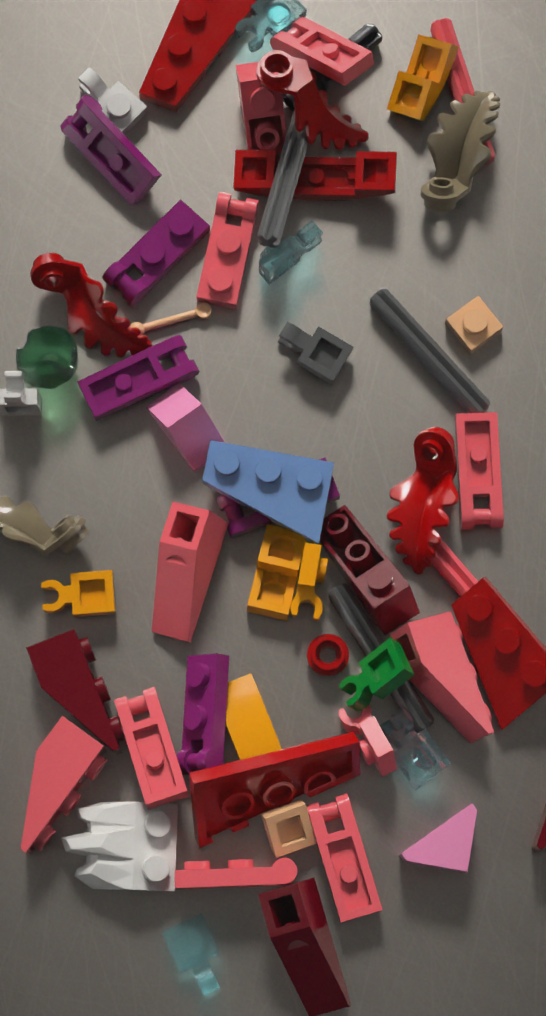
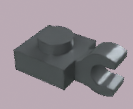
(320, 354)

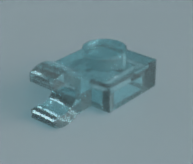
(193, 948)

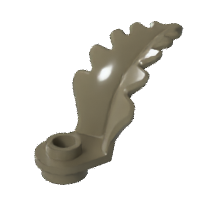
(460, 149)
(26, 526)

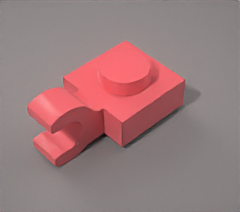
(374, 744)

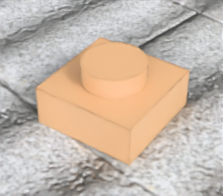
(474, 325)
(288, 828)

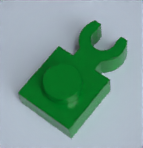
(381, 675)

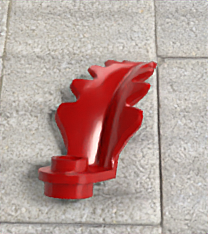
(310, 103)
(86, 307)
(424, 497)

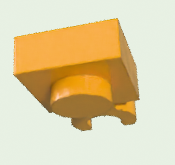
(88, 594)

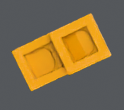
(425, 78)
(276, 573)
(248, 719)

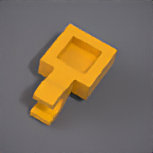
(312, 570)

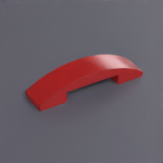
(320, 178)

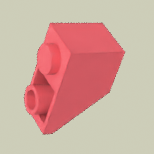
(261, 111)

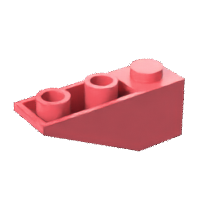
(185, 568)
(445, 674)
(59, 770)

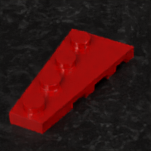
(190, 44)
(245, 788)

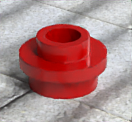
(327, 641)

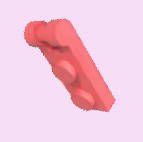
(324, 50)
(227, 252)
(478, 469)
(151, 750)
(344, 860)
(238, 874)

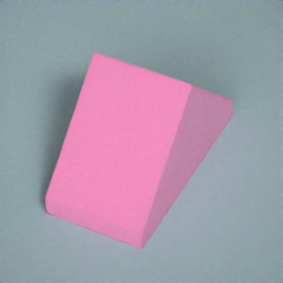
(185, 424)
(447, 845)

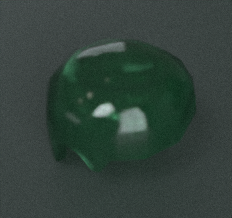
(48, 357)

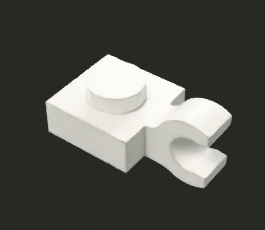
(116, 102)
(19, 397)

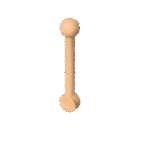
(202, 312)

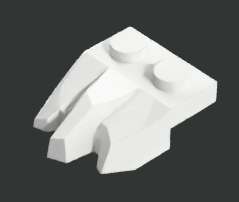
(126, 846)

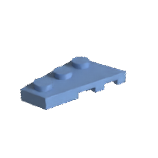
(273, 483)

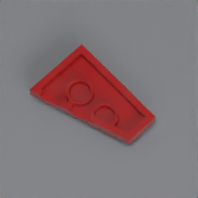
(503, 651)

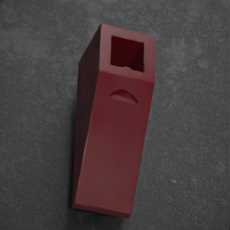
(368, 571)
(67, 678)
(305, 945)

